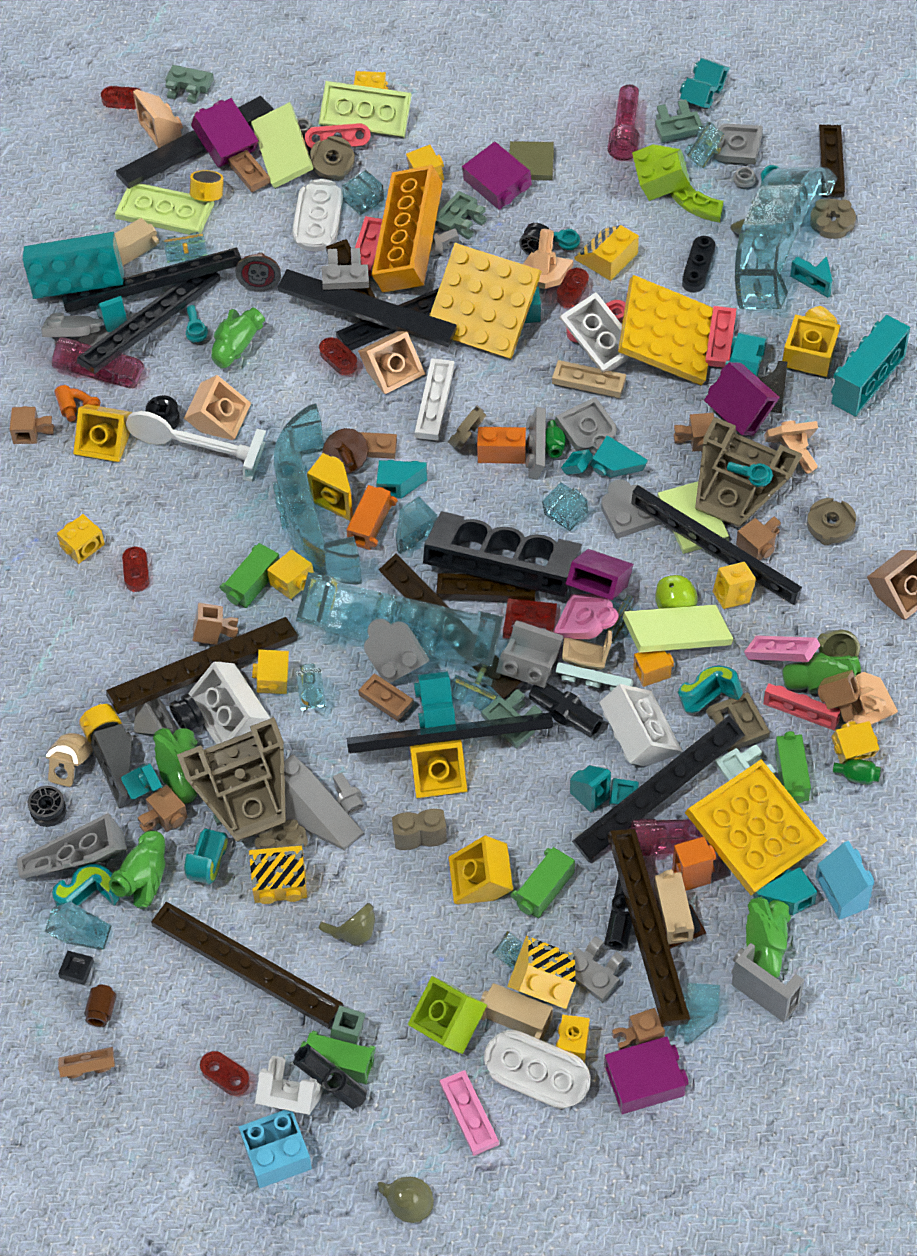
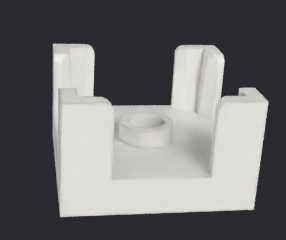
(286, 1094)

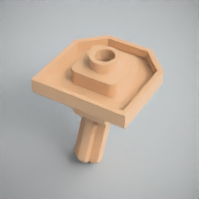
(544, 259)
(795, 437)
(874, 701)

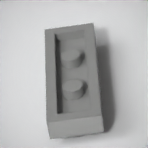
(536, 443)

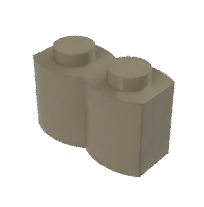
(414, 829)

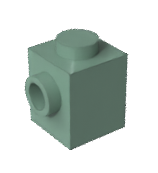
(348, 1025)

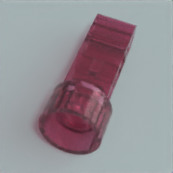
(624, 137)
(122, 371)
(653, 834)

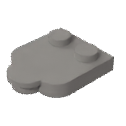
(739, 143)
(69, 326)
(586, 425)
(621, 514)
(393, 649)

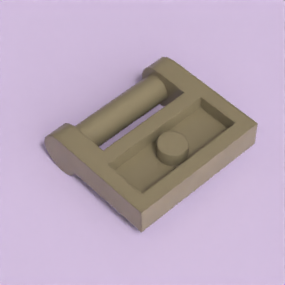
(745, 716)

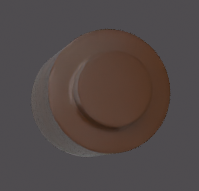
(100, 1005)

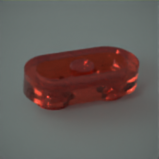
(119, 97)
(569, 291)
(341, 359)
(135, 567)
(226, 1074)

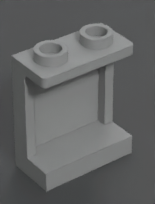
(530, 654)
(763, 987)

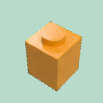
(653, 666)

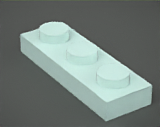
(593, 678)

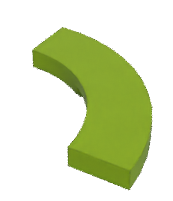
(698, 203)

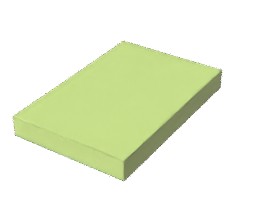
(684, 500)

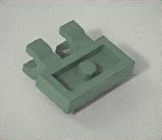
(190, 79)
(679, 126)
(456, 211)
(508, 708)

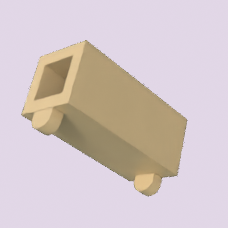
(136, 240)
(673, 907)
(517, 1011)

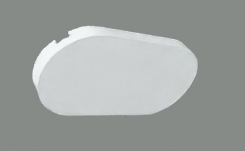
(317, 215)
(537, 1069)

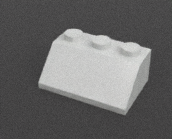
(596, 332)
(227, 702)
(639, 725)

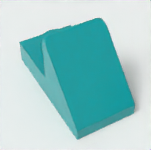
(815, 277)
(112, 313)
(141, 780)

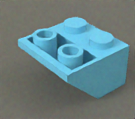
(845, 881)
(275, 1148)

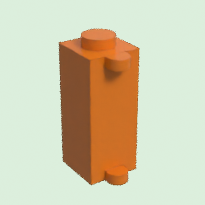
(370, 516)

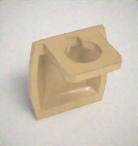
(586, 654)
(71, 751)

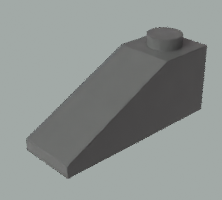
(113, 752)

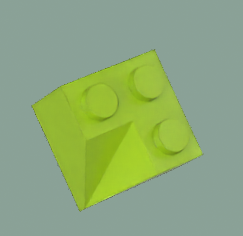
(660, 170)
(447, 1014)

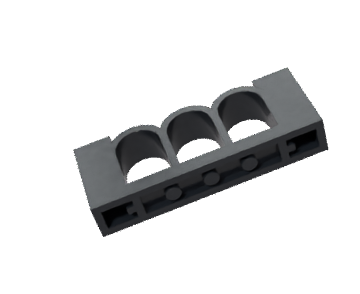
(451, 529)

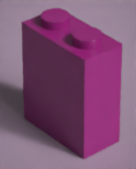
(223, 131)
(497, 175)
(741, 398)
(599, 574)
(645, 1075)

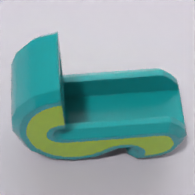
(708, 686)
(206, 860)
(83, 884)

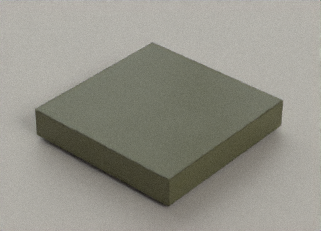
(536, 157)

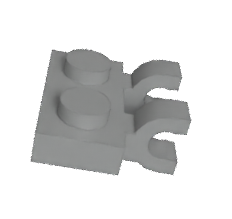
(345, 276)
(591, 975)

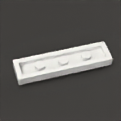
(434, 399)

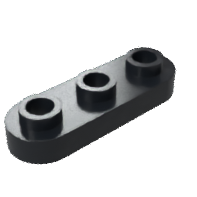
(698, 264)

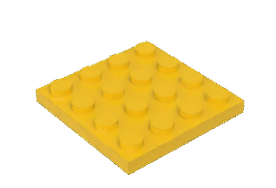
(485, 299)
(666, 330)
(755, 827)

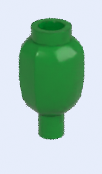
(554, 440)
(858, 771)

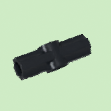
(566, 708)
(619, 922)
(321, 1068)

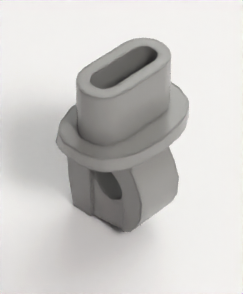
(443, 242)
(348, 796)

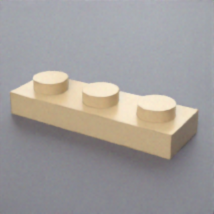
(589, 379)

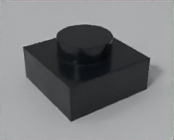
(76, 967)

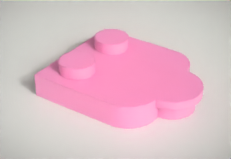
(586, 616)

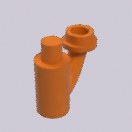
(65, 399)

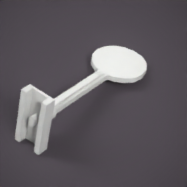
(157, 431)

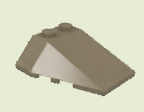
(732, 495)
(241, 779)

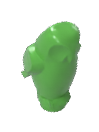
(235, 335)
(810, 674)
(166, 750)
(141, 870)
(768, 932)

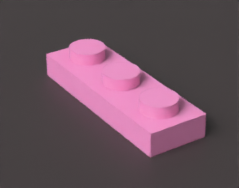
(782, 648)
(469, 1112)

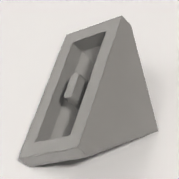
(152, 717)

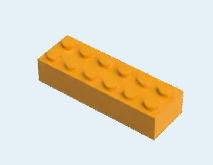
(407, 229)

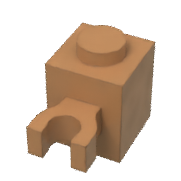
(26, 425)
(695, 431)
(758, 538)
(210, 623)
(840, 692)
(164, 809)
(641, 1029)

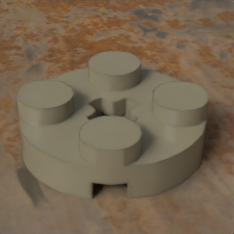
(332, 169)
(836, 208)
(463, 432)
(827, 532)
(282, 836)

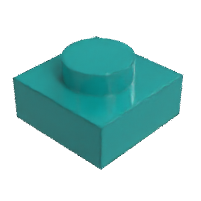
(577, 462)
(621, 789)

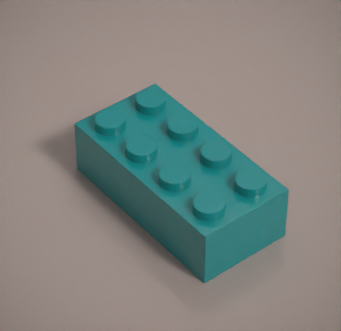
(73, 265)
(870, 365)

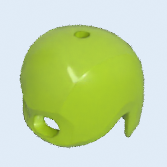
(680, 595)

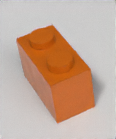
(501, 445)
(694, 862)

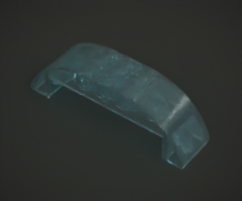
(771, 232)
(296, 506)
(440, 630)

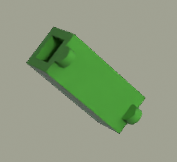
(250, 576)
(793, 766)
(544, 882)
(349, 1057)

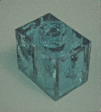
(363, 192)
(565, 506)

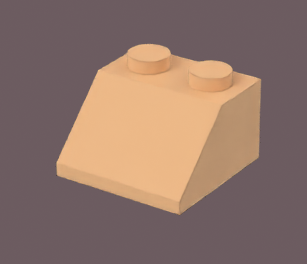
(157, 118)
(392, 361)
(217, 409)

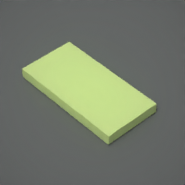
(377, 108)
(282, 145)
(164, 209)
(677, 628)

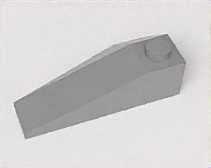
(315, 807)
(82, 846)

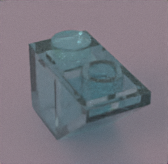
(414, 524)
(77, 927)
(703, 1009)

